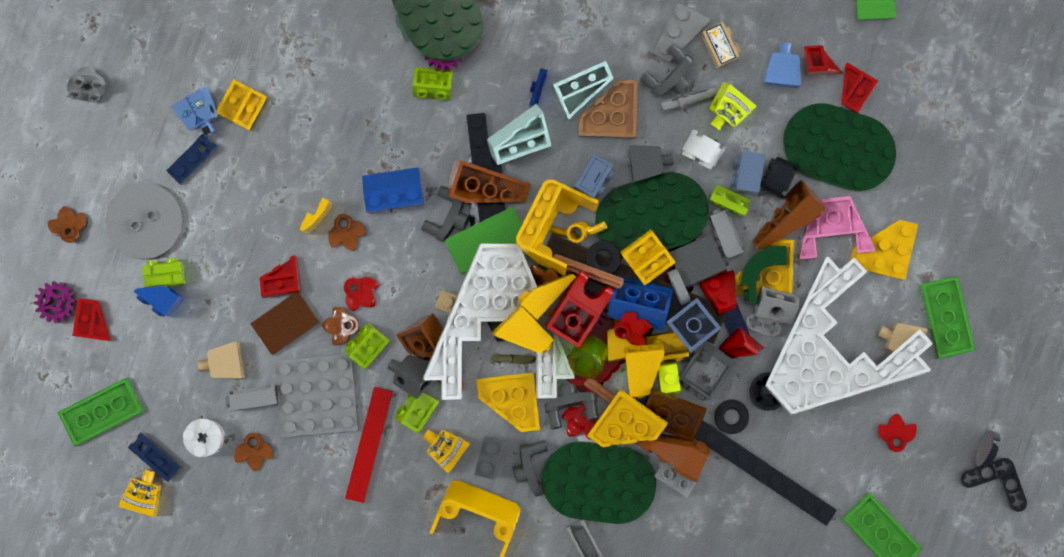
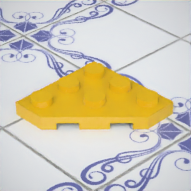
(892, 250)
(773, 277)
(512, 399)
(626, 423)

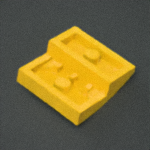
(241, 104)
(312, 221)
(647, 257)

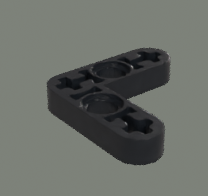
(1003, 476)

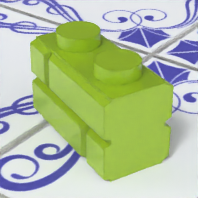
(164, 274)

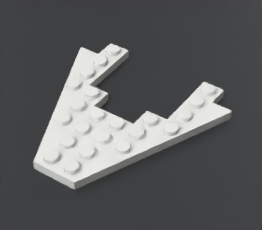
(492, 294)
(810, 367)

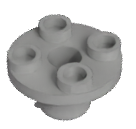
(86, 85)

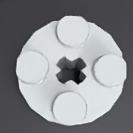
(703, 149)
(193, 433)

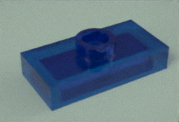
(537, 87)

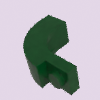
(765, 258)

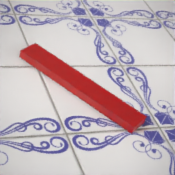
(368, 444)

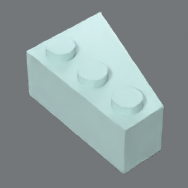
(580, 87)
(520, 137)

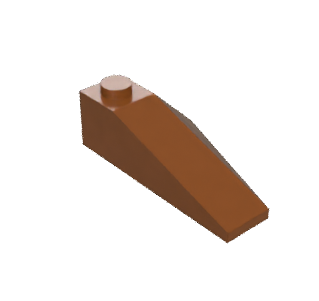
(480, 185)
(799, 210)
(422, 337)
(685, 455)

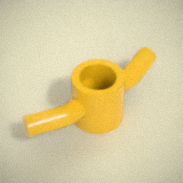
(585, 228)

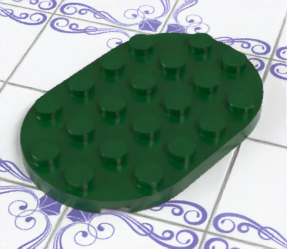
(441, 27)
(839, 147)
(665, 203)
(598, 482)

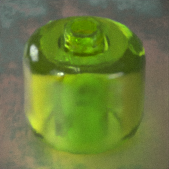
(589, 358)

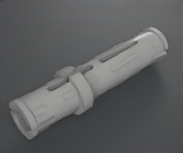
(681, 101)

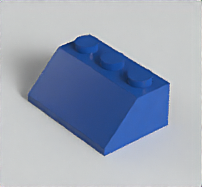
(392, 190)
(647, 301)

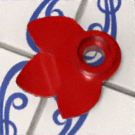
(362, 294)
(634, 328)
(577, 422)
(897, 430)

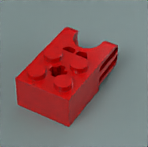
(583, 307)

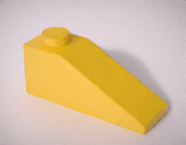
(539, 298)

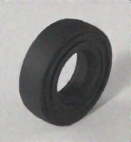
(604, 246)
(743, 416)

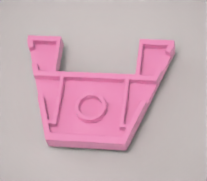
(838, 218)

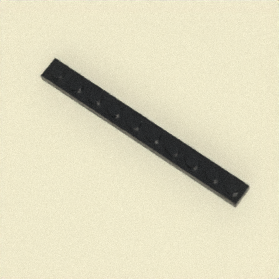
(765, 473)

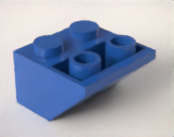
(162, 298)

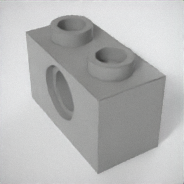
(776, 305)
(674, 480)

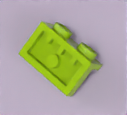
(432, 83)
(729, 200)
(366, 345)
(415, 411)

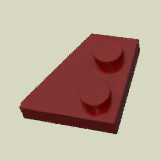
(856, 88)
(281, 280)
(721, 291)
(90, 321)

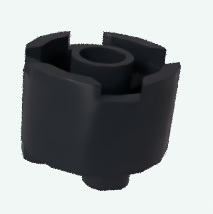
(779, 177)
(756, 396)

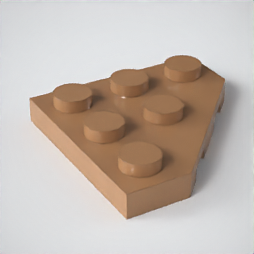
(612, 113)

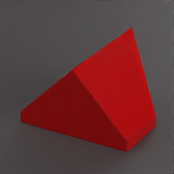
(819, 62)
(740, 345)

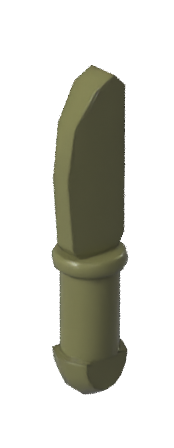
(521, 359)

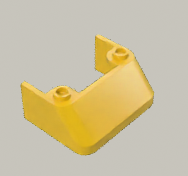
(550, 200)
(481, 502)

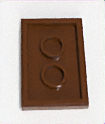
(284, 323)
(682, 416)

